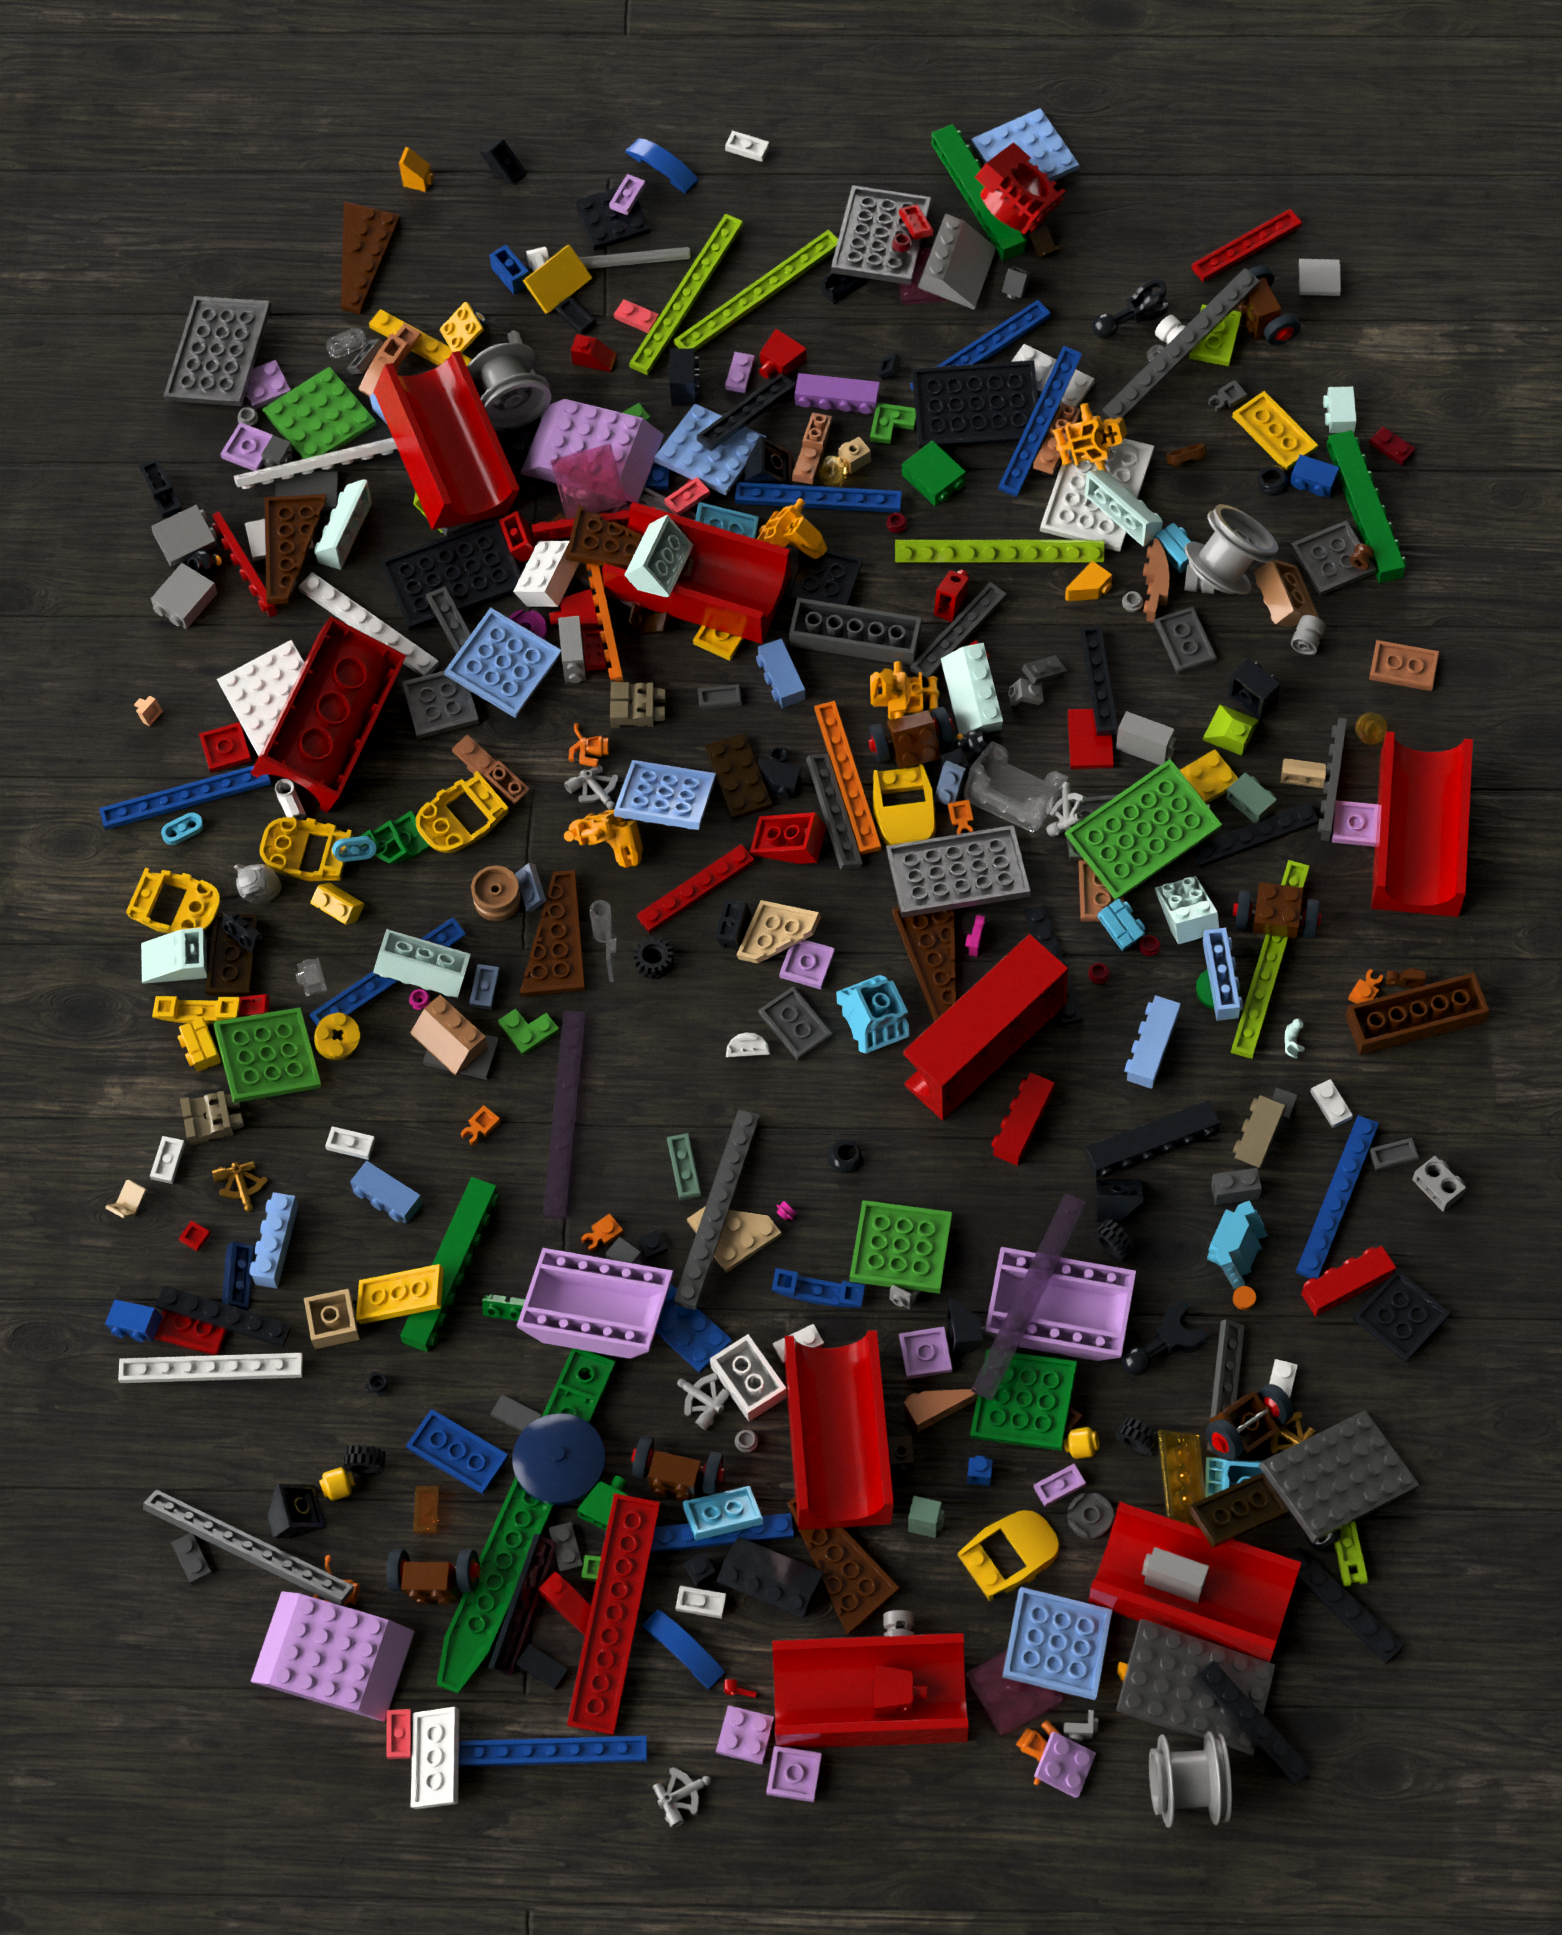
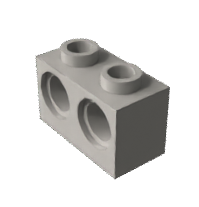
(1434, 1186)

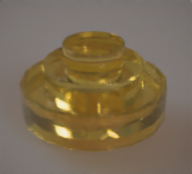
(833, 471)
(1371, 728)

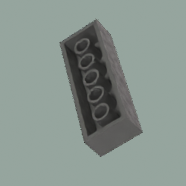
(855, 631)

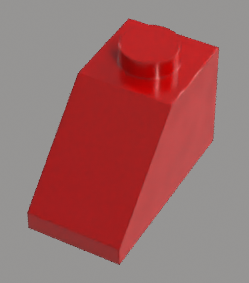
(592, 353)

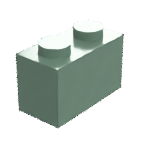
(1251, 798)
(925, 1517)

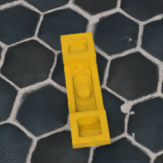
(185, 1011)

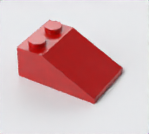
(789, 837)

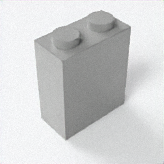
(184, 534)
(183, 596)
(572, 649)
(1145, 739)
(1174, 1574)

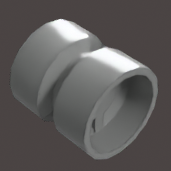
(1194, 582)
(1308, 633)
(898, 1623)

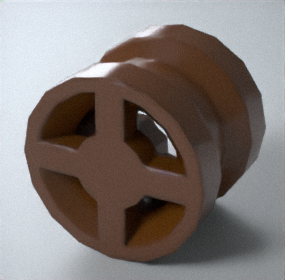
(1361, 556)

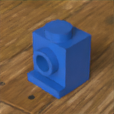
(979, 1471)

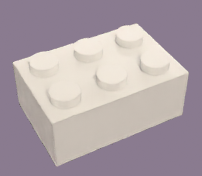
(546, 575)
(748, 1377)

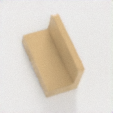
(1303, 773)

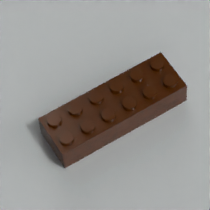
(1417, 1013)

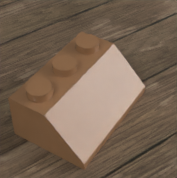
(1284, 593)
(448, 1035)

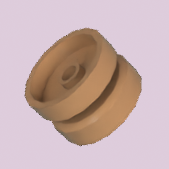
(496, 893)

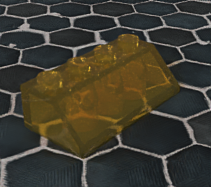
(1181, 1473)

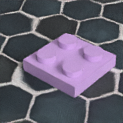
(266, 385)
(246, 447)
(1355, 823)
(807, 963)
(925, 1352)
(745, 1735)
(1064, 1764)
(794, 1774)

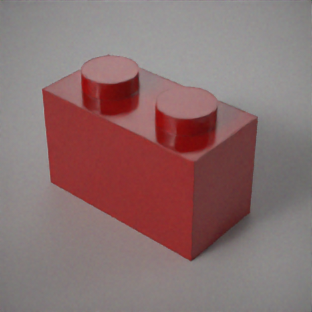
(518, 536)

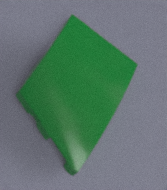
(398, 840)

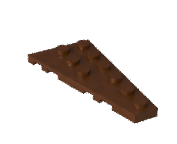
(365, 245)
(288, 534)
(607, 542)
(556, 950)
(931, 950)
(850, 1575)

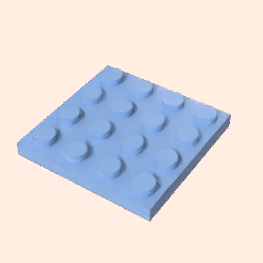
(1036, 138)
(691, 459)
(502, 662)
(665, 794)
(1057, 1643)

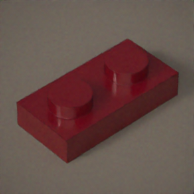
(1392, 446)

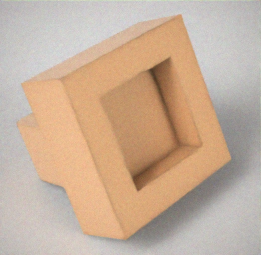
(148, 710)

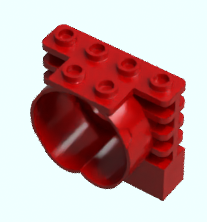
(1017, 190)

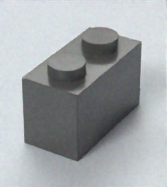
(1236, 1186)

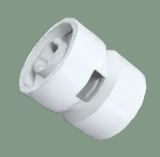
(1169, 329)

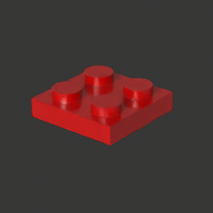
(225, 747)

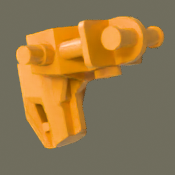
(1090, 438)
(793, 529)
(901, 692)
(605, 827)

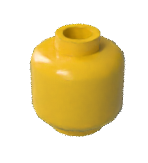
(1082, 1443)
(336, 1484)

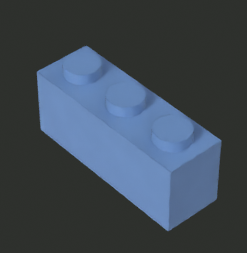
(780, 673)
(386, 1193)

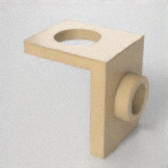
(129, 1200)

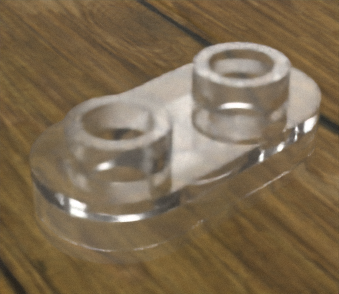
(346, 342)

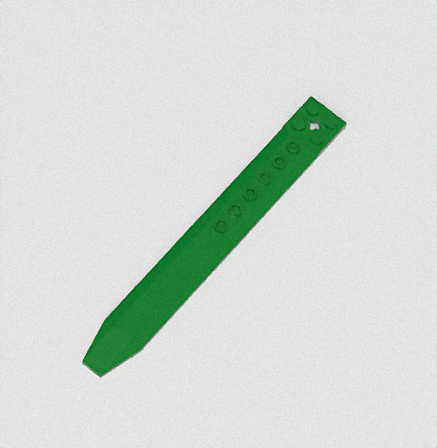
(504, 1554)

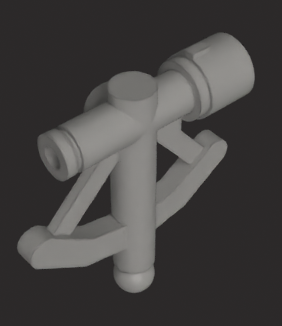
(589, 777)
(1069, 817)
(712, 1405)
(668, 1800)

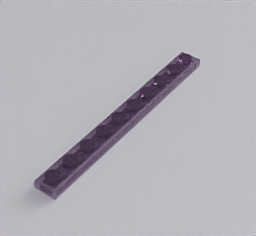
(564, 1115)
(1028, 1297)

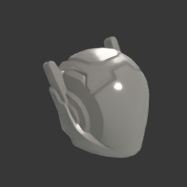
(257, 883)

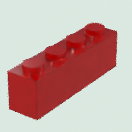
(1023, 1119)
(1348, 1280)

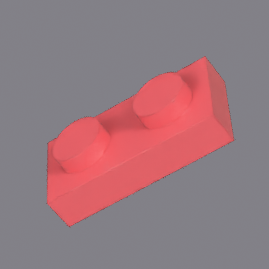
(636, 316)
(687, 496)
(399, 1734)

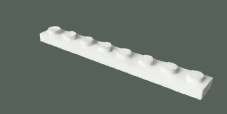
(308, 465)
(364, 621)
(210, 1368)

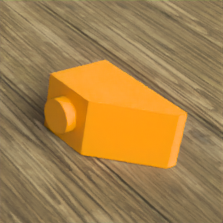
(415, 171)
(1089, 584)

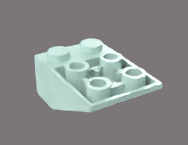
(1187, 909)
(175, 956)

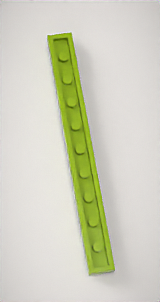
(758, 292)
(686, 294)
(999, 550)
(1265, 976)

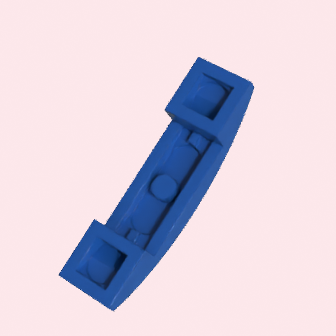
(664, 162)
(817, 1291)
(684, 1648)

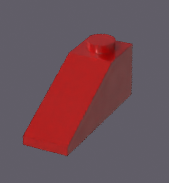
(566, 1601)

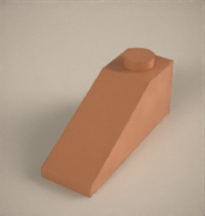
(933, 1406)

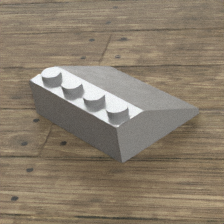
(957, 263)

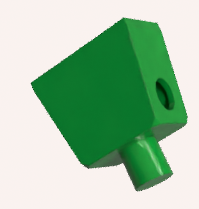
(598, 1503)

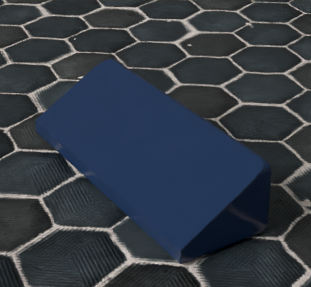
(237, 1275)

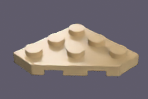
(776, 929)
(741, 1236)

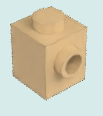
(855, 454)

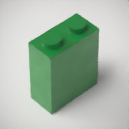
(933, 473)

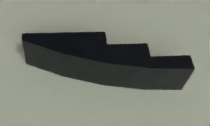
(160, 488)

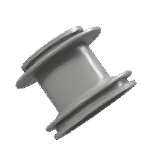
(507, 387)
(1230, 550)
(1191, 1779)

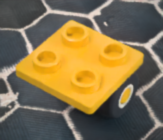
(463, 327)

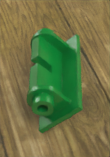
(498, 1307)

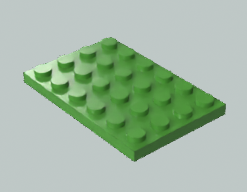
(1143, 829)

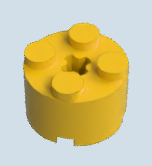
(336, 1024)

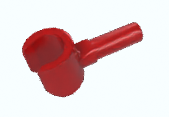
(730, 1689)

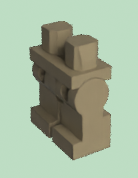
(635, 704)
(218, 1120)

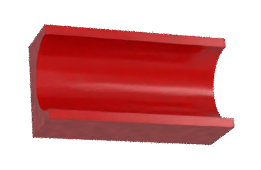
(447, 443)
(731, 584)
(330, 711)
(1422, 829)
(986, 1026)
(838, 1434)
(1241, 1595)
(828, 1691)

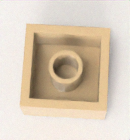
(331, 1319)

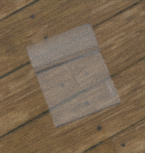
(604, 931)

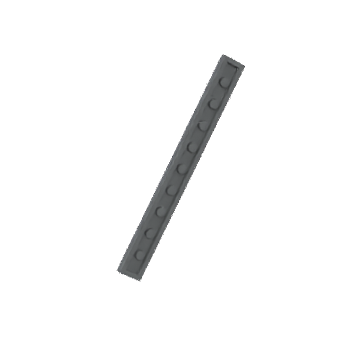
(1181, 345)
(716, 1210)
(248, 1547)

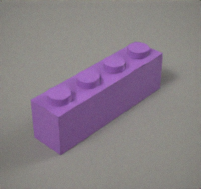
(836, 393)

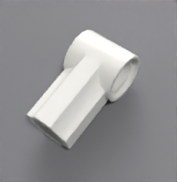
(537, 257)
(290, 801)

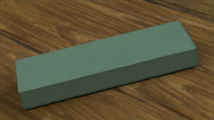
(684, 1166)

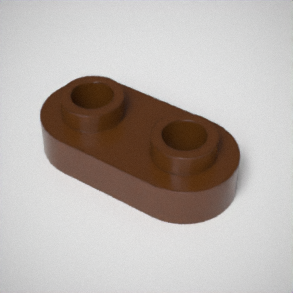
(1193, 452)

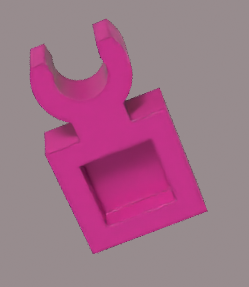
(973, 940)

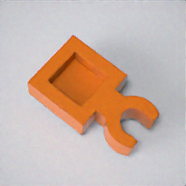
(961, 815)
(1366, 990)
(481, 1123)
(604, 1230)

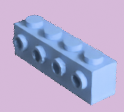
(1221, 974)
(1152, 1042)
(274, 1241)

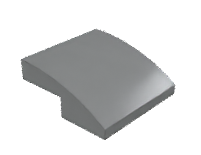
(1319, 277)

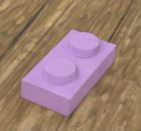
(627, 194)
(739, 372)
(1059, 1485)

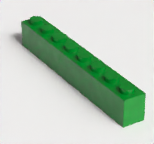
(963, 168)
(1365, 505)
(453, 1256)

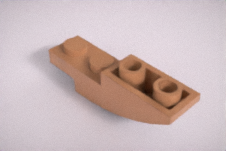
(392, 351)
(812, 448)
(1048, 456)
(1157, 578)
(493, 771)

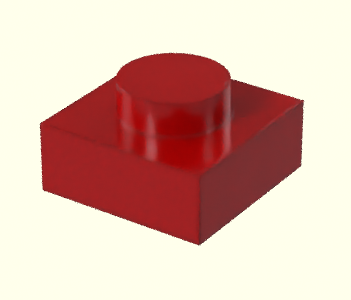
(194, 1236)

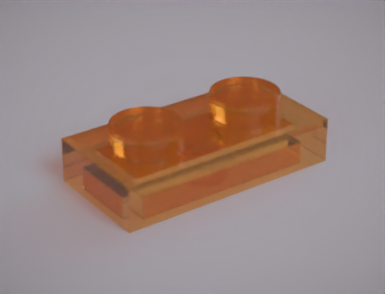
(426, 1510)

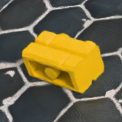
(337, 903)
(199, 1045)

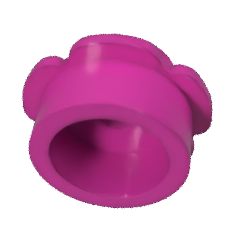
(419, 994)
(786, 1211)

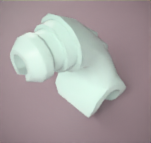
(1291, 1034)

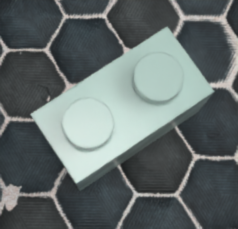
(1340, 409)

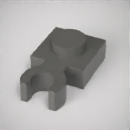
(1229, 394)

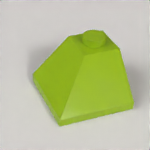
(1230, 730)

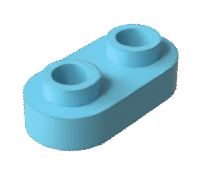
(182, 828)
(353, 848)

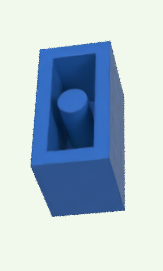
(509, 269)
(1314, 476)
(133, 1321)

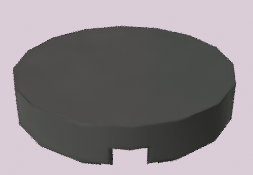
(1090, 1515)

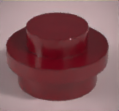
(902, 243)
(896, 523)
(1149, 945)
(1098, 973)

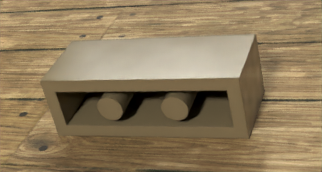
(1259, 1131)

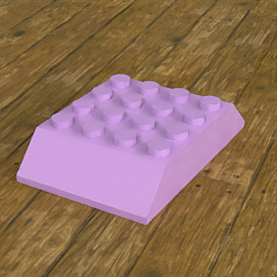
(577, 427)
(594, 1303)
(1079, 1312)
(333, 1655)

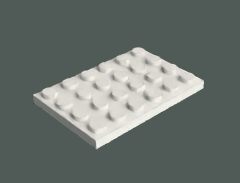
(1074, 515)
(261, 689)

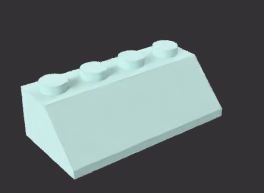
(1122, 506)
(344, 525)
(659, 558)
(972, 690)
(421, 963)

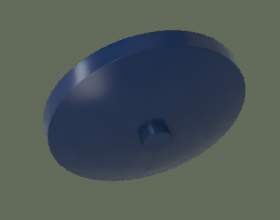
(558, 1459)

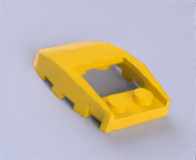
(906, 821)
(444, 830)
(286, 843)
(196, 909)
(1030, 1538)

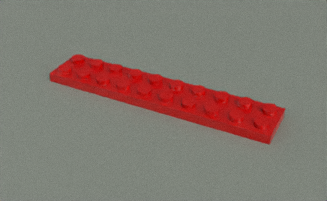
(613, 1614)

